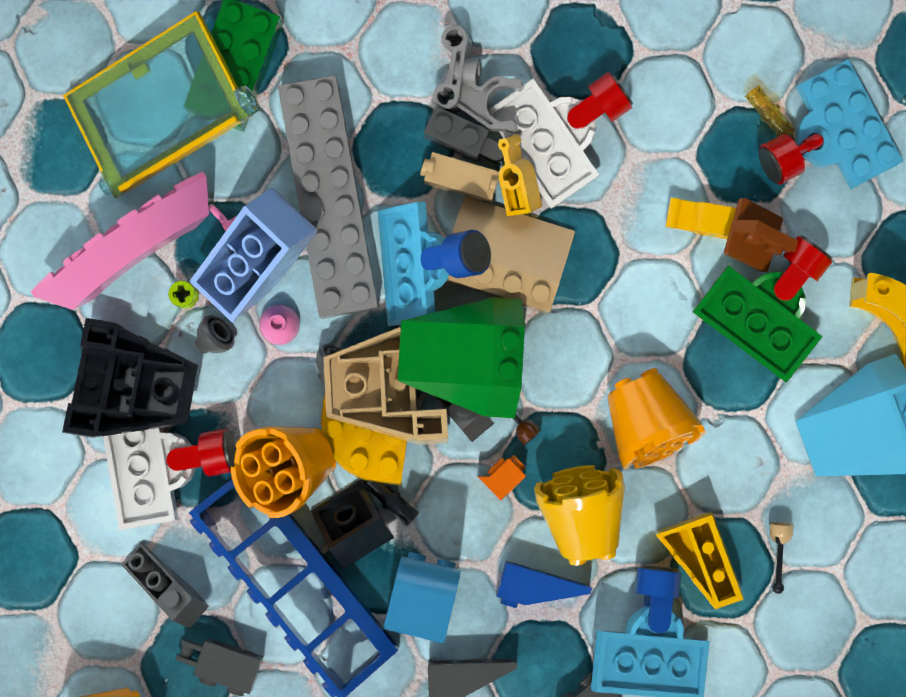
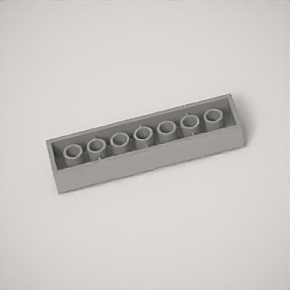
(328, 197)

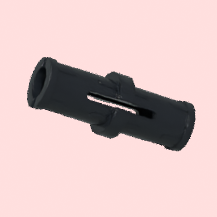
(393, 501)

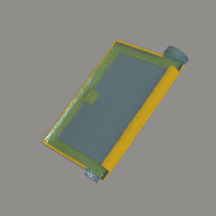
(158, 105)

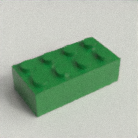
(246, 43)

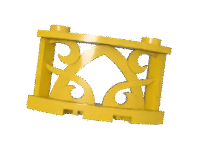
(886, 301)

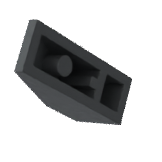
(464, 677)

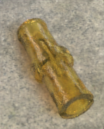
(769, 111)

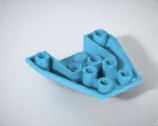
(860, 423)

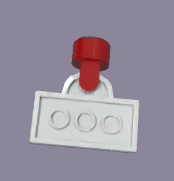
(560, 131)
(153, 464)

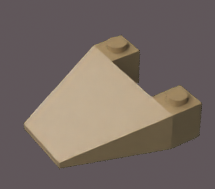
(366, 393)

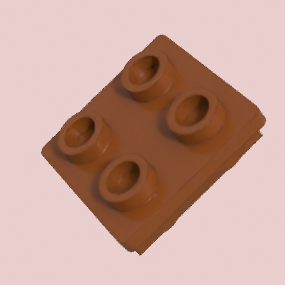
(757, 236)

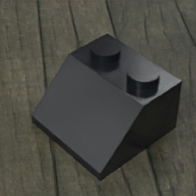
(351, 524)

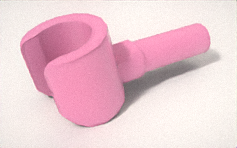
(222, 219)

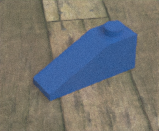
(531, 586)

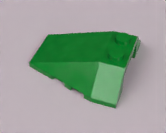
(467, 355)

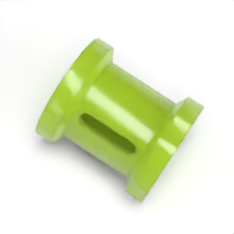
(177, 288)

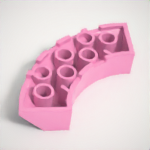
(126, 244)

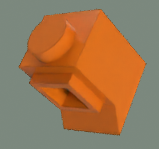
(504, 476)

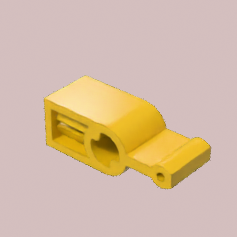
(521, 191)
(700, 218)

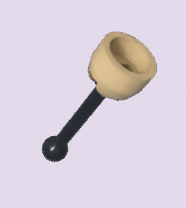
(781, 534)

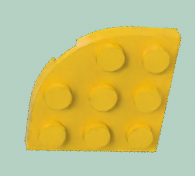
(364, 452)

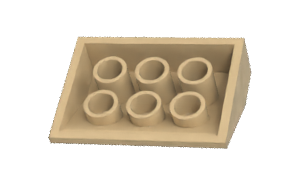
(524, 254)

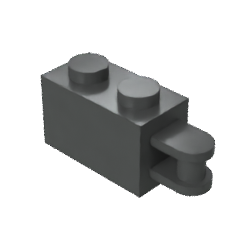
(461, 136)
(222, 665)

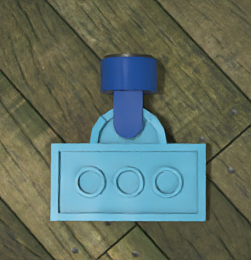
(421, 260)
(651, 652)

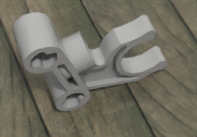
(464, 81)

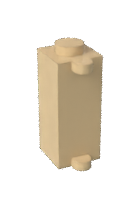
(460, 177)

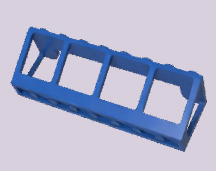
(327, 573)

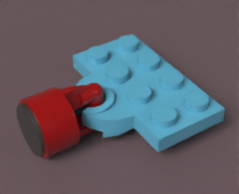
(837, 130)

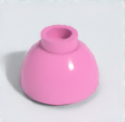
(279, 324)

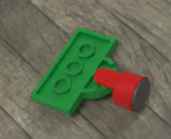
(766, 312)

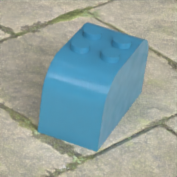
(422, 598)

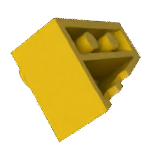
(703, 555)

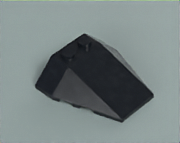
(127, 384)

